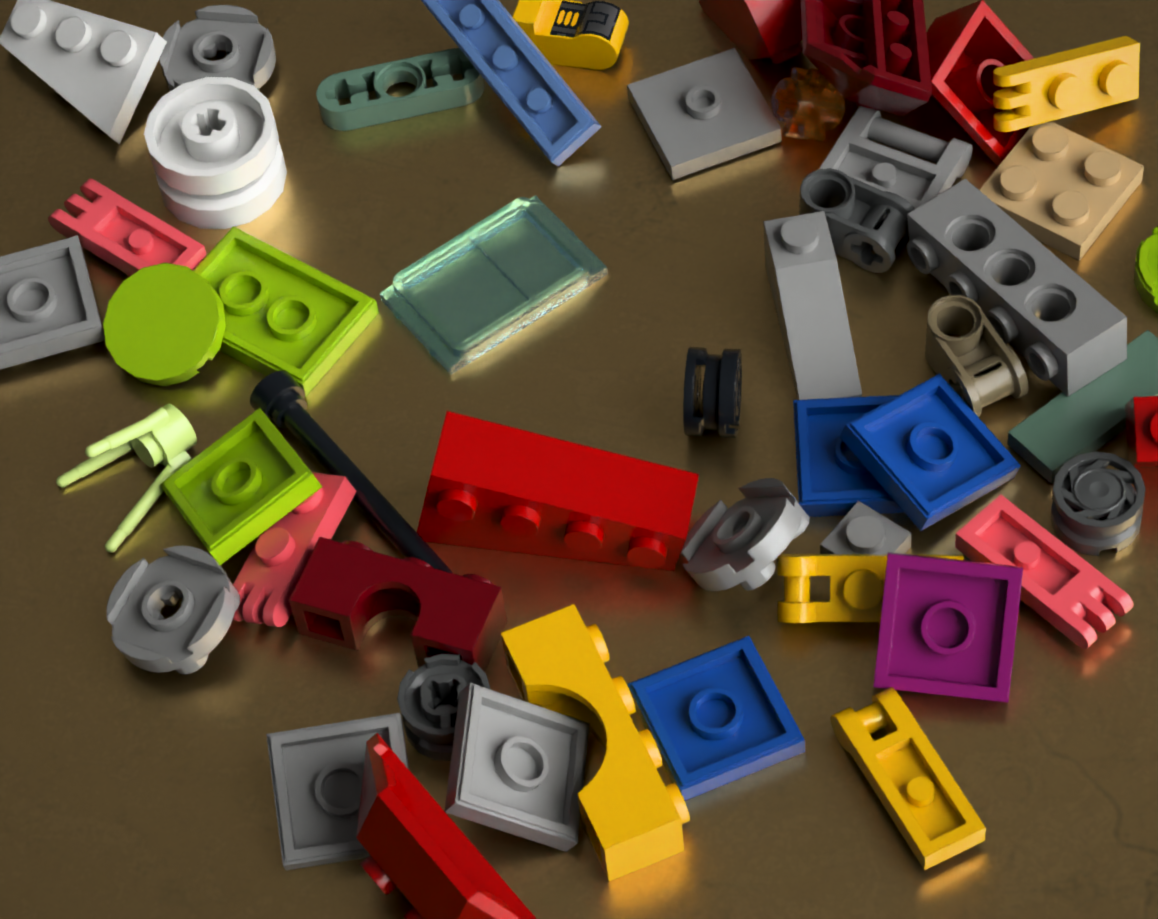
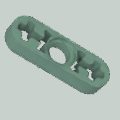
(387, 108)

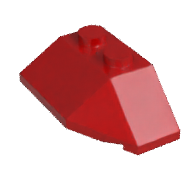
(422, 849)

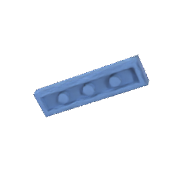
(518, 74)

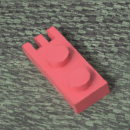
(123, 231)
(284, 550)
(1054, 577)

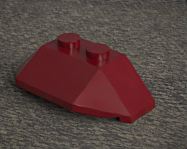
(870, 50)

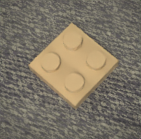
(1062, 187)

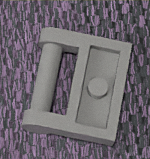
(894, 170)

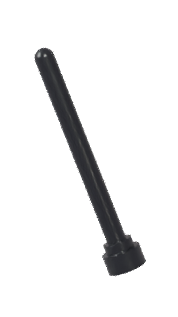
(285, 406)

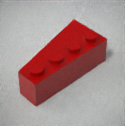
(553, 498)

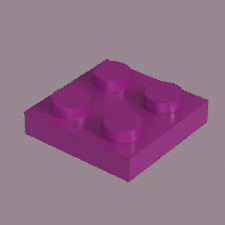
(948, 627)

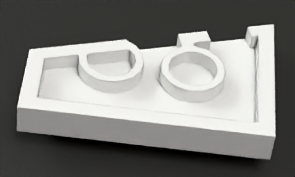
(85, 58)

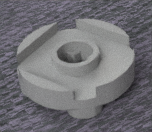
(218, 27)
(744, 540)
(188, 635)

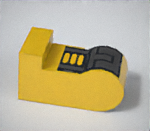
(573, 31)

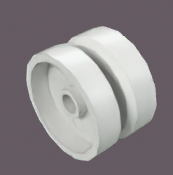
(216, 152)

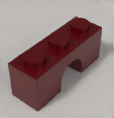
(353, 588)

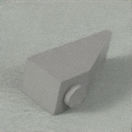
(811, 306)

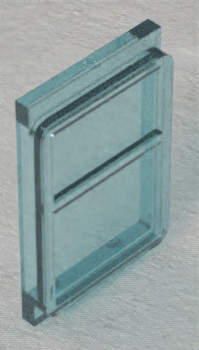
(491, 282)

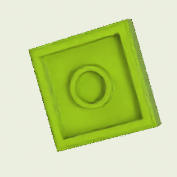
(240, 486)

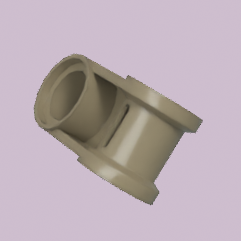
(976, 363)

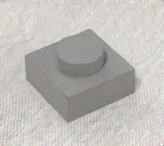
(866, 533)

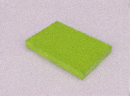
(282, 309)

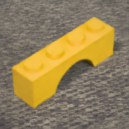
(626, 805)

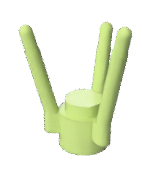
(156, 440)

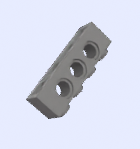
(1020, 285)

